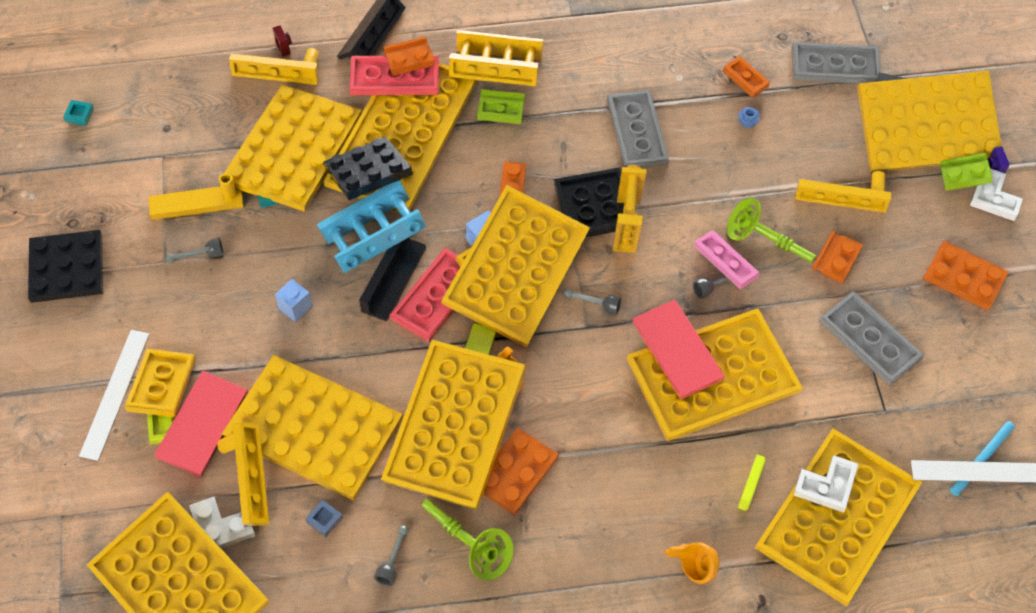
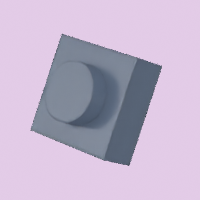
(324, 518)

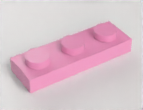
(726, 259)

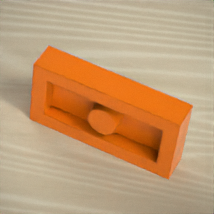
(746, 77)
(513, 176)

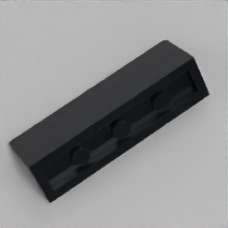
(372, 29)
(391, 278)

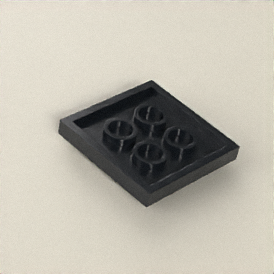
(367, 168)
(591, 199)
(65, 266)

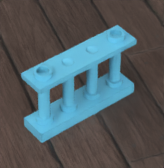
(364, 211)

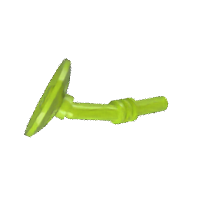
(751, 223)
(478, 550)

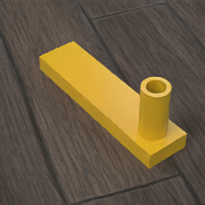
(277, 69)
(847, 196)
(197, 201)
(250, 471)

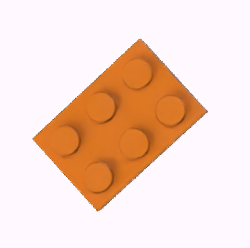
(966, 275)
(518, 470)

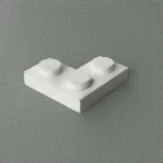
(993, 200)
(829, 490)
(222, 530)

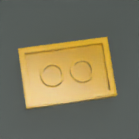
(160, 383)

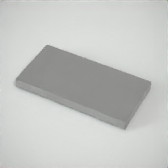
(835, 63)
(637, 129)
(871, 338)

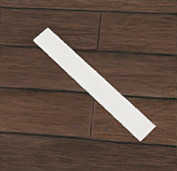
(114, 395)
(973, 471)

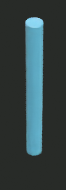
(986, 453)

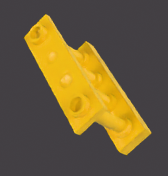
(496, 69)
(629, 223)

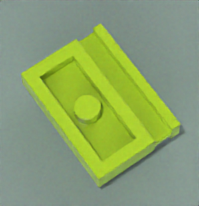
(501, 106)
(965, 171)

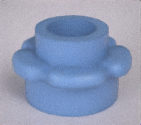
(748, 117)

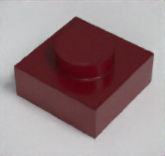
(282, 40)

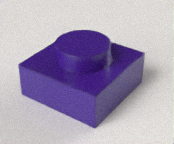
(998, 160)

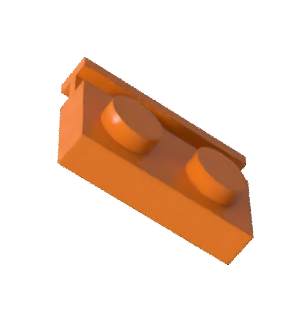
(409, 56)
(837, 257)

